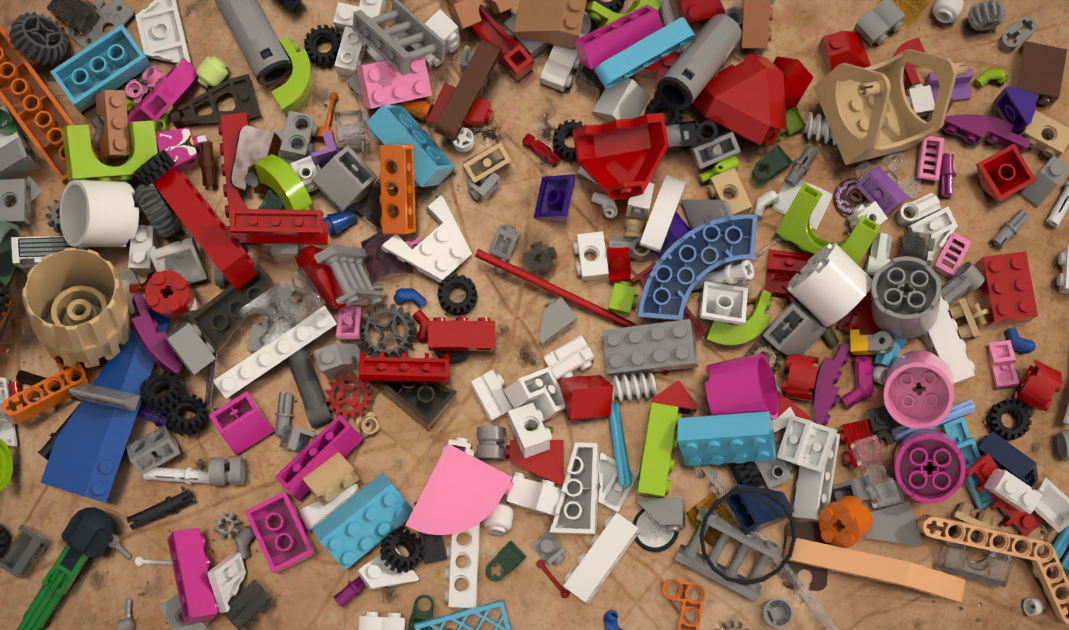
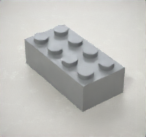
(650, 348)

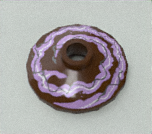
(843, 197)

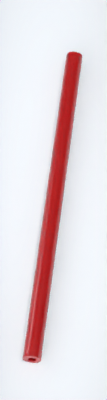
(553, 289)

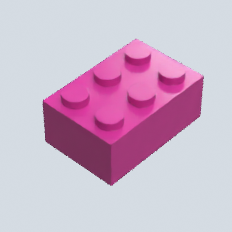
(280, 532)

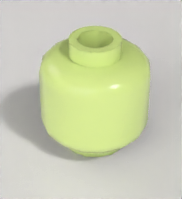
(211, 71)

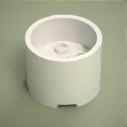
(98, 213)
(830, 284)

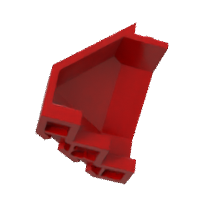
(747, 99)
(622, 153)

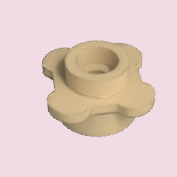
(373, 424)

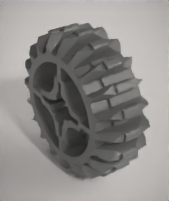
(38, 38)
(156, 210)
(392, 323)

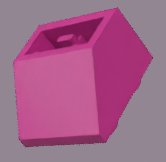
(241, 423)

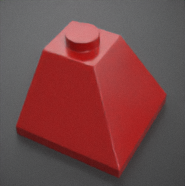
(843, 48)

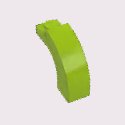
(598, 12)
(299, 85)
(284, 181)
(738, 334)

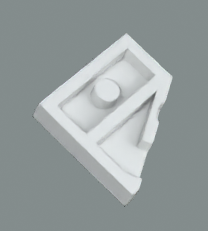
(940, 225)
(610, 492)
(377, 575)
(226, 579)

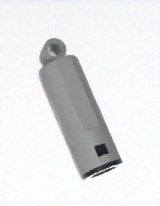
(256, 39)
(701, 60)

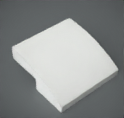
(806, 444)

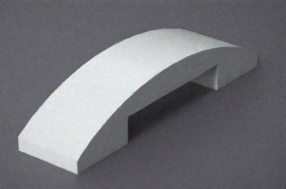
(662, 213)

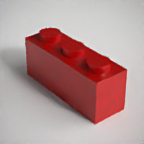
(461, 334)

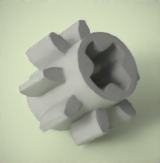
(232, 528)

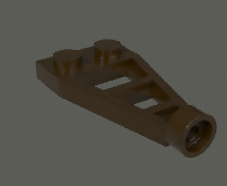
(243, 96)

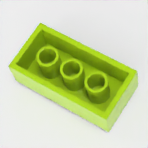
(657, 450)

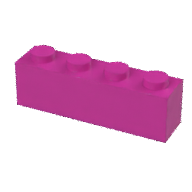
(617, 36)
(336, 437)
(191, 576)

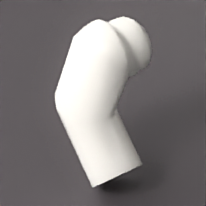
(763, 200)

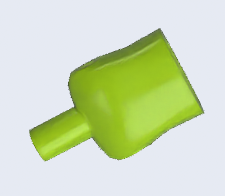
(721, 167)

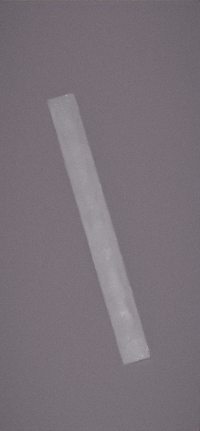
(787, 575)

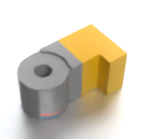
(870, 344)

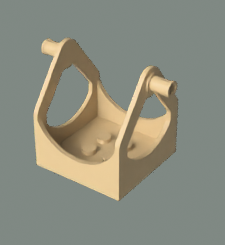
(871, 109)

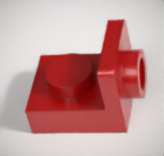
(619, 264)

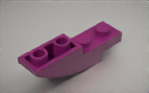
(977, 127)
(153, 342)
(824, 391)

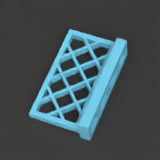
(464, 613)

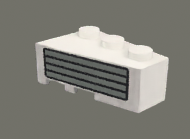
(29, 251)

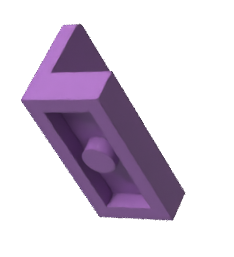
(961, 87)
(324, 156)
(881, 188)

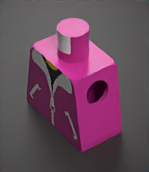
(180, 146)

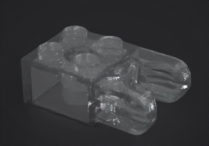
(278, 307)

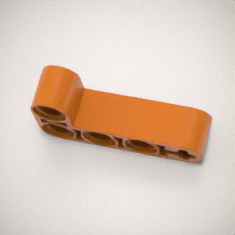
(43, 391)
(686, 602)

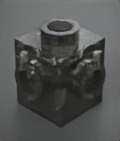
(532, 257)

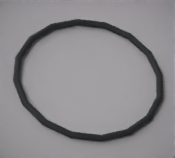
(701, 535)

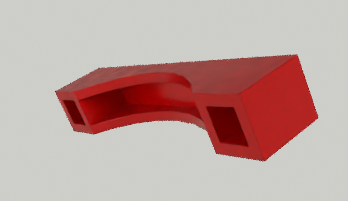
(513, 55)
(229, 129)

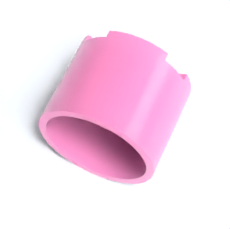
(919, 407)

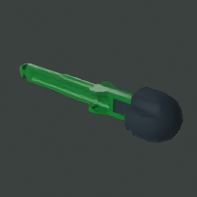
(85, 537)

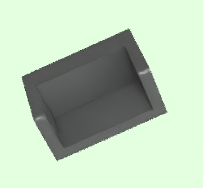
(23, 552)

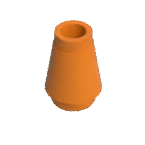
(418, 108)

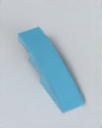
(959, 432)

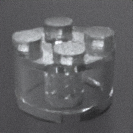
(351, 129)

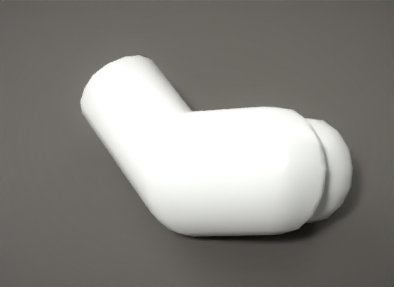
(608, 205)

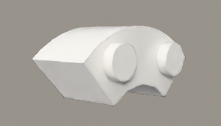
(533, 495)

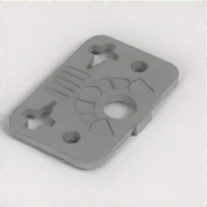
(108, 15)

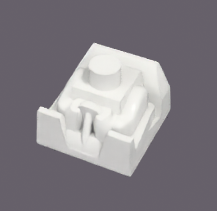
(182, 258)

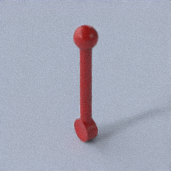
(541, 564)

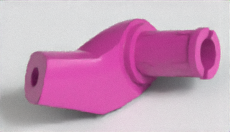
(864, 383)

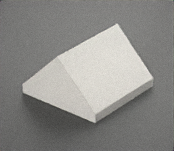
(621, 101)
(723, 303)

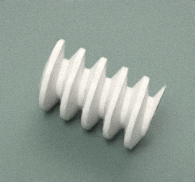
(818, 128)
(633, 386)

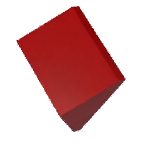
(796, 80)
(1004, 173)
(677, 396)
(586, 397)

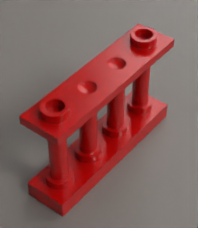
(279, 226)

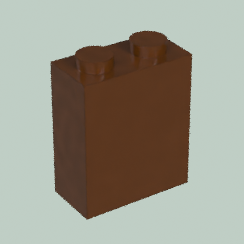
(1040, 71)

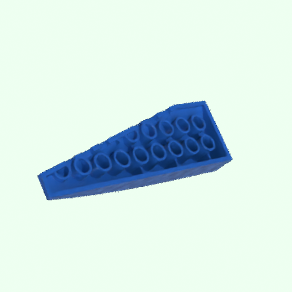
(96, 434)

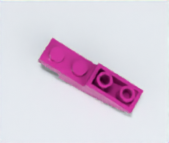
(164, 93)

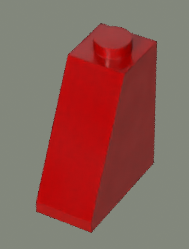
(480, 114)
(320, 276)
(545, 465)

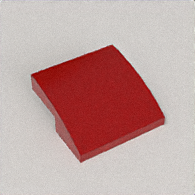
(780, 270)

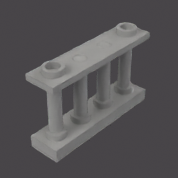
(393, 50)
(350, 274)
(691, 558)

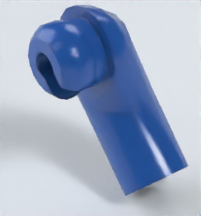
(405, 294)
(1018, 343)
(611, 620)

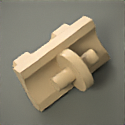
(963, 309)
(964, 512)

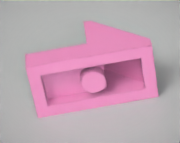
(349, 323)

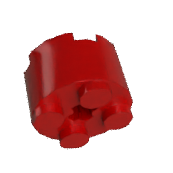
(163, 283)
(800, 377)
(1039, 386)

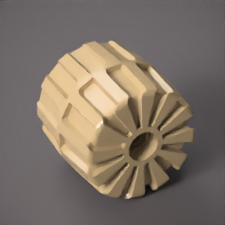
(77, 307)

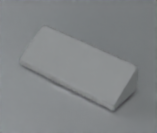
(105, 396)

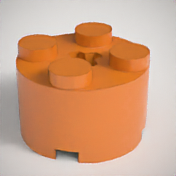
(845, 522)

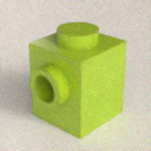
(623, 298)

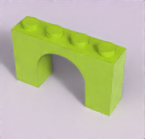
(84, 165)
(797, 227)

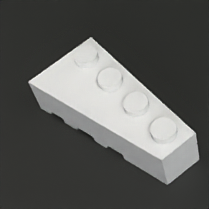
(579, 496)

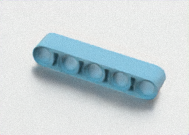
(644, 53)

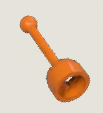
(319, 135)

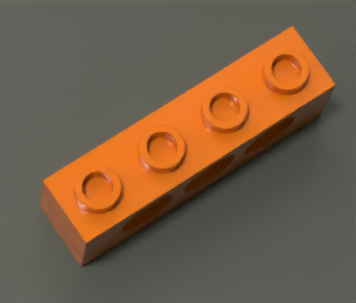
(404, 180)

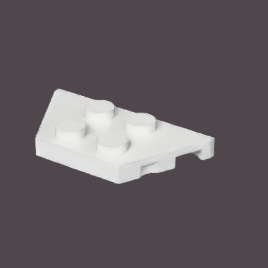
(162, 32)

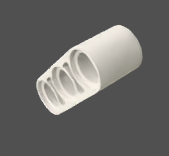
(316, 513)

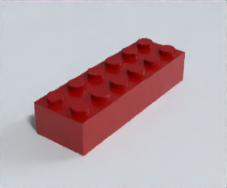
(206, 227)

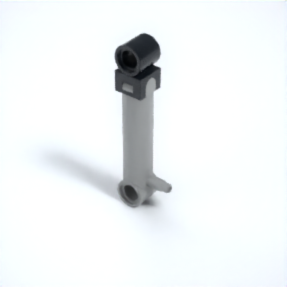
(688, 133)

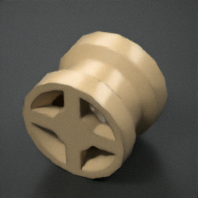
(634, 228)

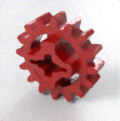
(340, 401)

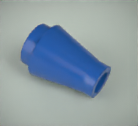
(339, 221)

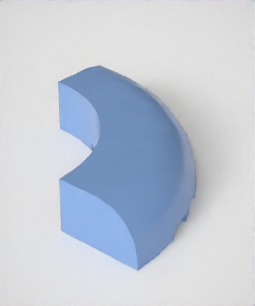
(691, 259)

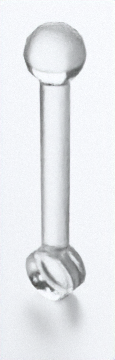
(766, 248)

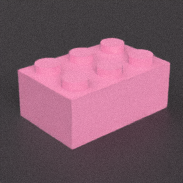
(385, 86)

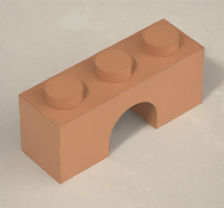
(466, 12)
(115, 138)

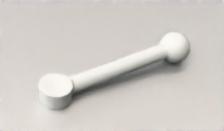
(139, 561)

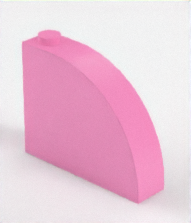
(458, 494)

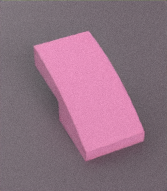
(1002, 364)

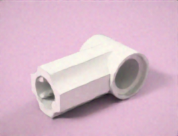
(918, 209)
(878, 254)

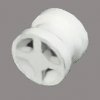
(464, 136)

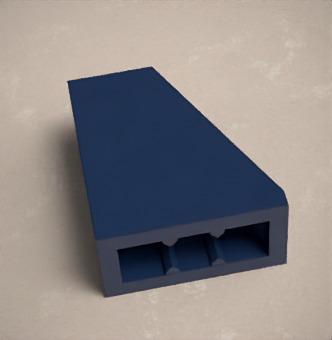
(1009, 458)
(757, 510)

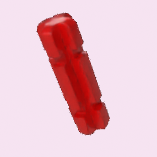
(541, 149)

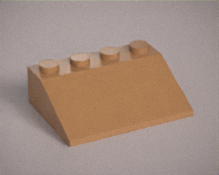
(550, 21)

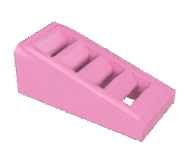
(933, 141)
(944, 269)

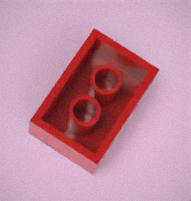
(1007, 288)

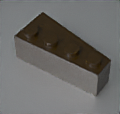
(220, 316)
(420, 399)

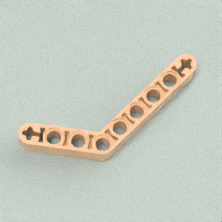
(1007, 546)
(877, 568)

